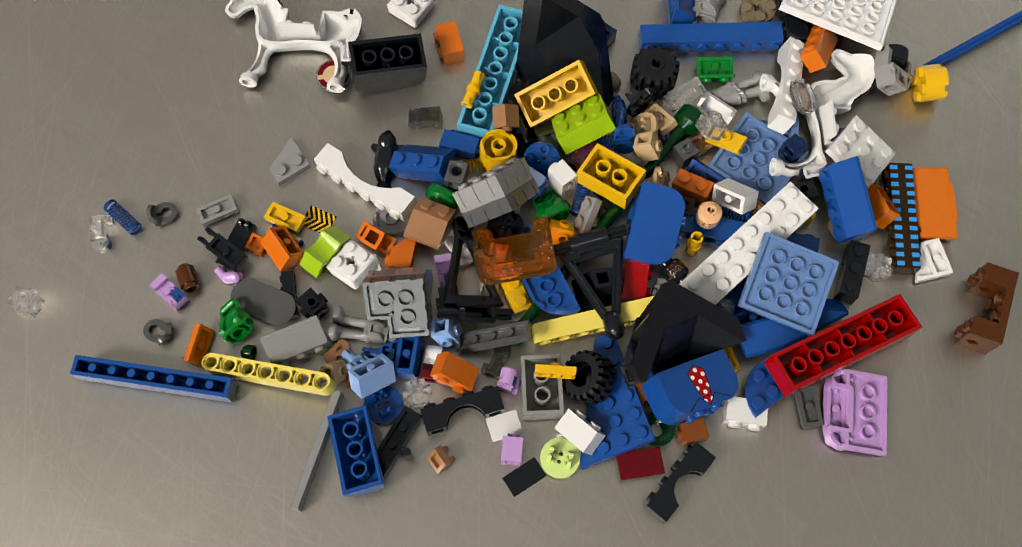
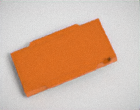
(935, 204)

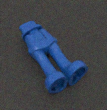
(623, 132)

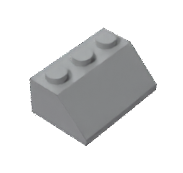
(296, 342)

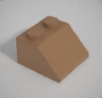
(430, 223)

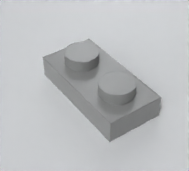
(217, 210)
(587, 214)

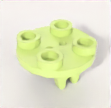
(550, 455)

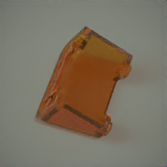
(516, 255)

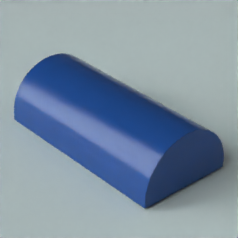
(356, 452)

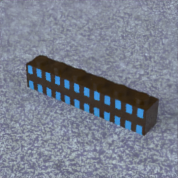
(903, 231)

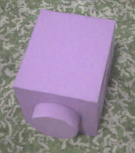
(512, 449)

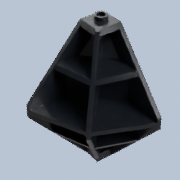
(560, 34)
(675, 331)

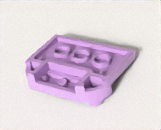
(856, 412)

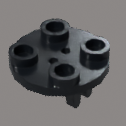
(640, 100)
(506, 220)

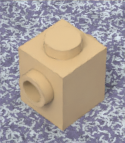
(647, 146)

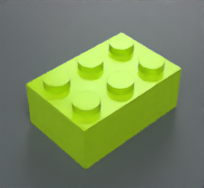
(583, 124)

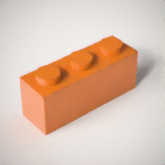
(818, 48)

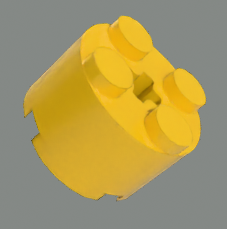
(930, 83)
(497, 148)

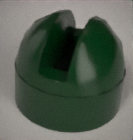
(249, 352)

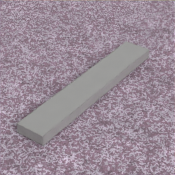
(316, 453)

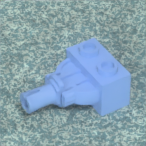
(368, 374)

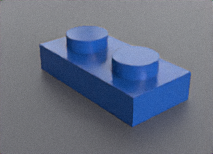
(702, 170)

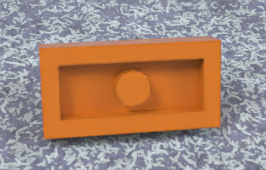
(198, 345)

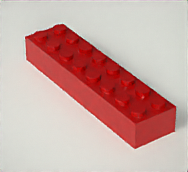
(842, 345)

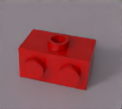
(635, 281)

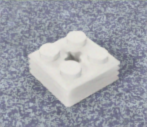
(410, 10)
(352, 264)

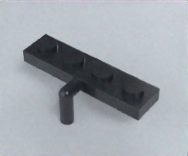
(396, 438)

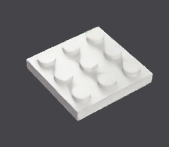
(861, 141)

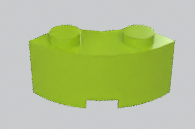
(323, 250)

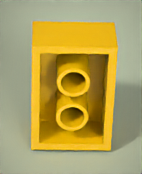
(611, 176)

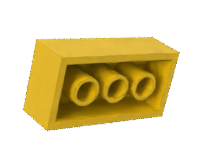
(556, 93)

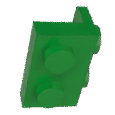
(714, 68)

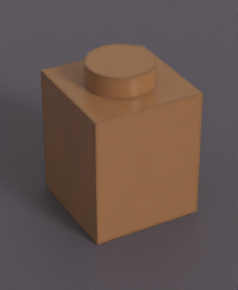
(505, 117)

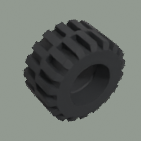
(601, 378)

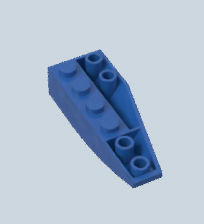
(767, 335)

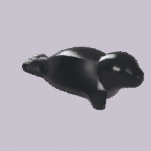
(524, 134)
(383, 154)

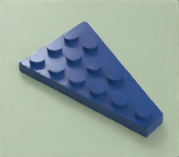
(619, 415)

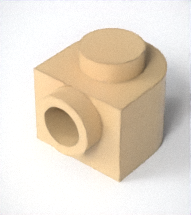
(335, 370)

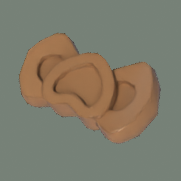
(336, 351)

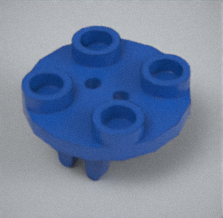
(537, 151)
(387, 413)

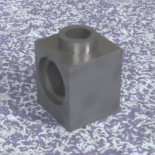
(684, 153)
(452, 181)

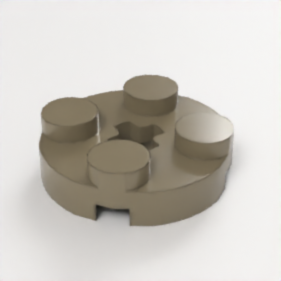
(765, 15)

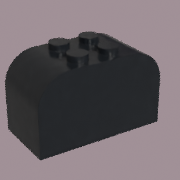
(387, 63)

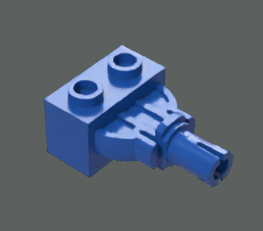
(404, 353)

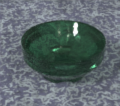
(667, 431)

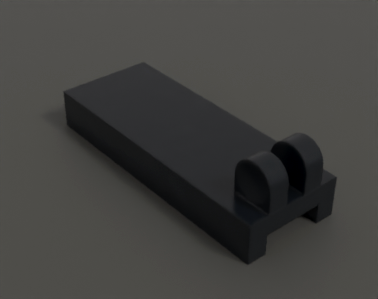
(239, 237)

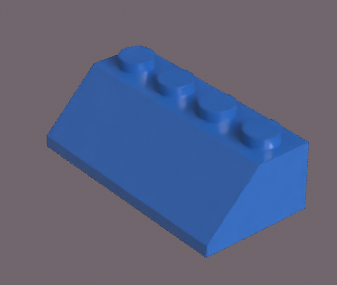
(847, 200)

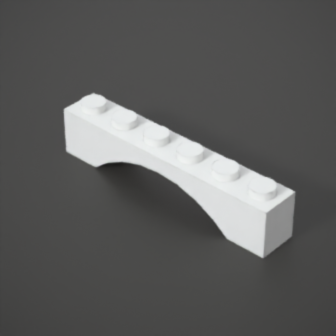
(783, 111)
(394, 200)

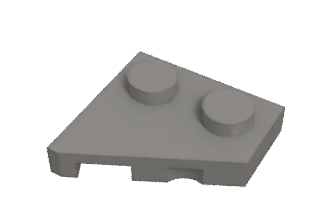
(288, 163)

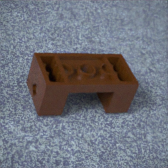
(998, 287)

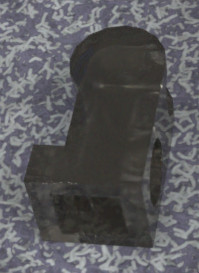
(425, 118)
(499, 360)

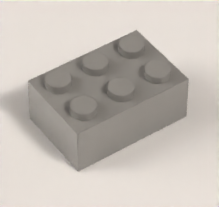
(540, 395)

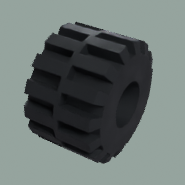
(655, 69)

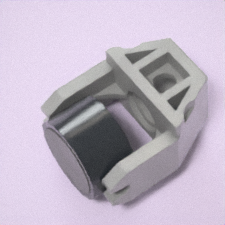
(892, 69)

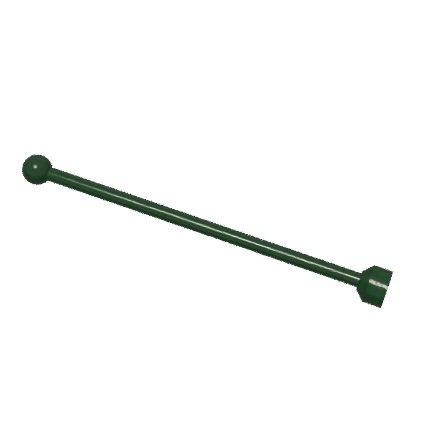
(686, 118)

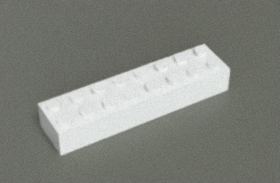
(735, 257)

